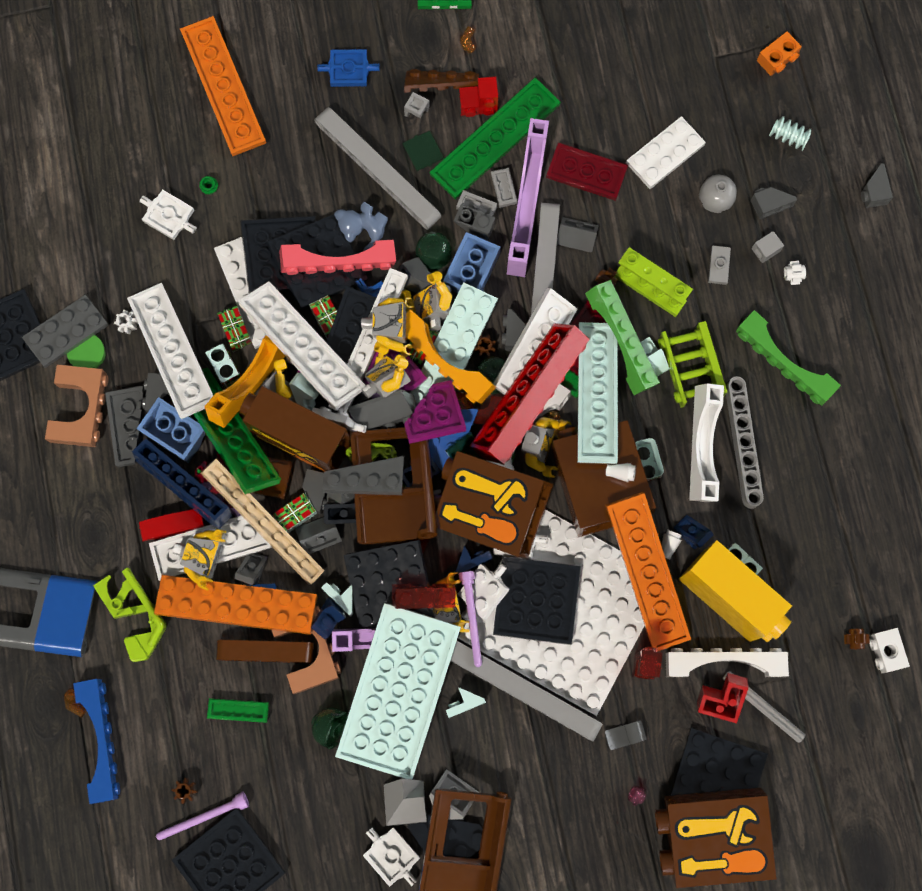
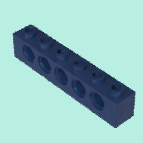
(182, 484)

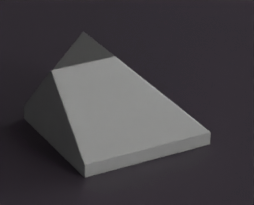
(404, 802)
(458, 807)

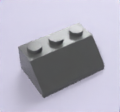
(384, 412)

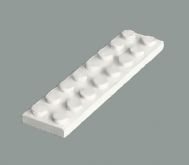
(302, 345)
(171, 350)

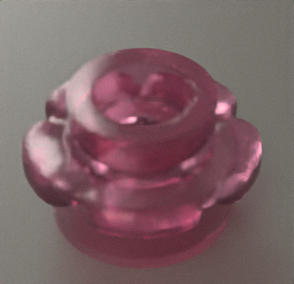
(636, 795)

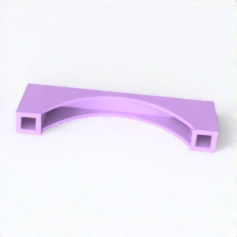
(527, 197)

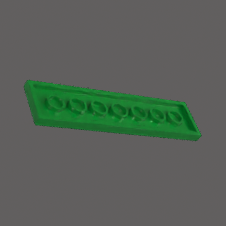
(494, 138)
(238, 448)

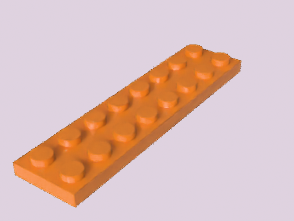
(223, 86)
(648, 571)
(236, 604)

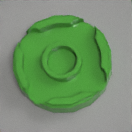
(88, 354)

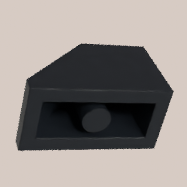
(339, 513)

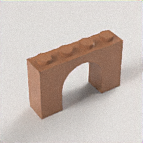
(85, 430)
(320, 671)

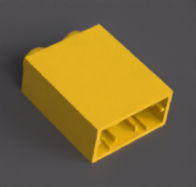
(737, 594)

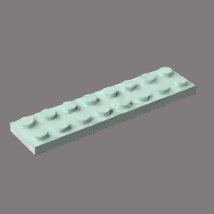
(458, 334)
(598, 396)

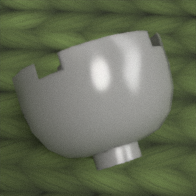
(718, 193)

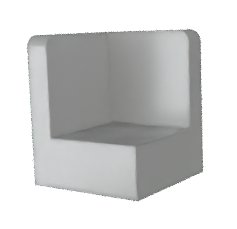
(416, 105)
(767, 247)

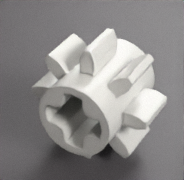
(794, 272)
(123, 318)

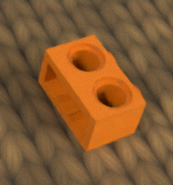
(777, 52)

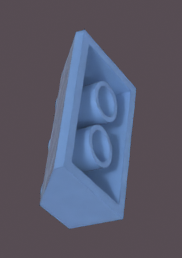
(472, 263)
(170, 431)

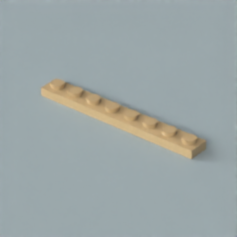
(262, 522)

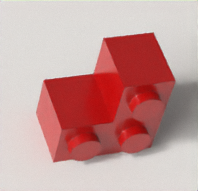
(480, 98)
(724, 703)

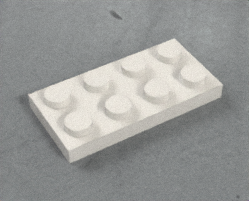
(665, 152)

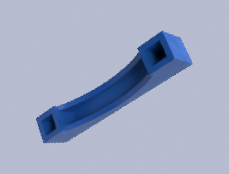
(104, 783)

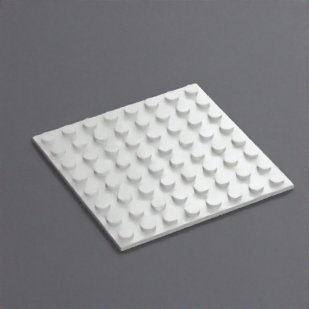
(604, 622)

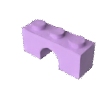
(352, 639)

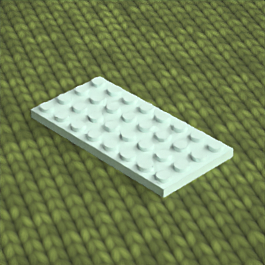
(398, 691)

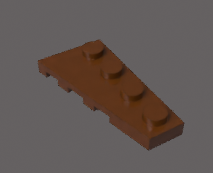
(439, 80)

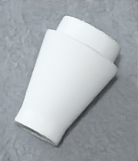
(623, 472)
(670, 543)

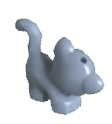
(353, 223)

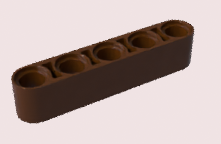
(265, 651)

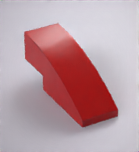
(170, 525)

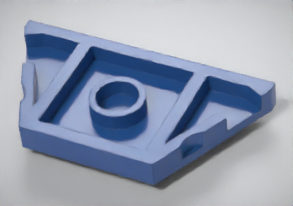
(438, 445)

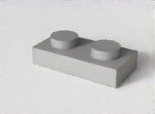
(477, 203)

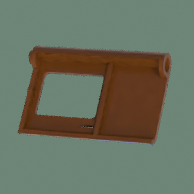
(395, 516)
(461, 873)

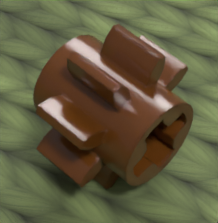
(605, 276)
(487, 342)
(856, 639)
(189, 786)

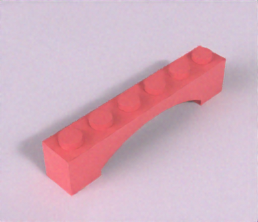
(295, 259)

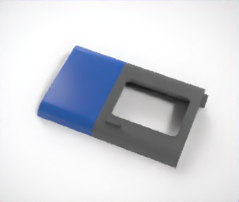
(58, 614)

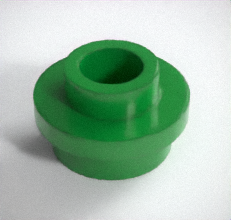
(208, 180)

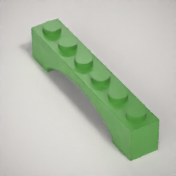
(639, 369)
(817, 386)

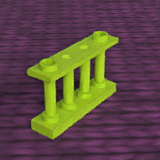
(652, 282)
(706, 351)

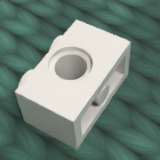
(898, 657)

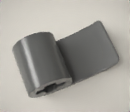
(625, 735)

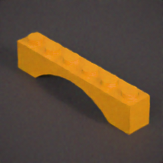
(473, 382)
(227, 403)

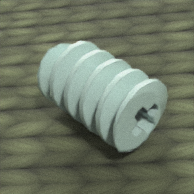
(791, 133)

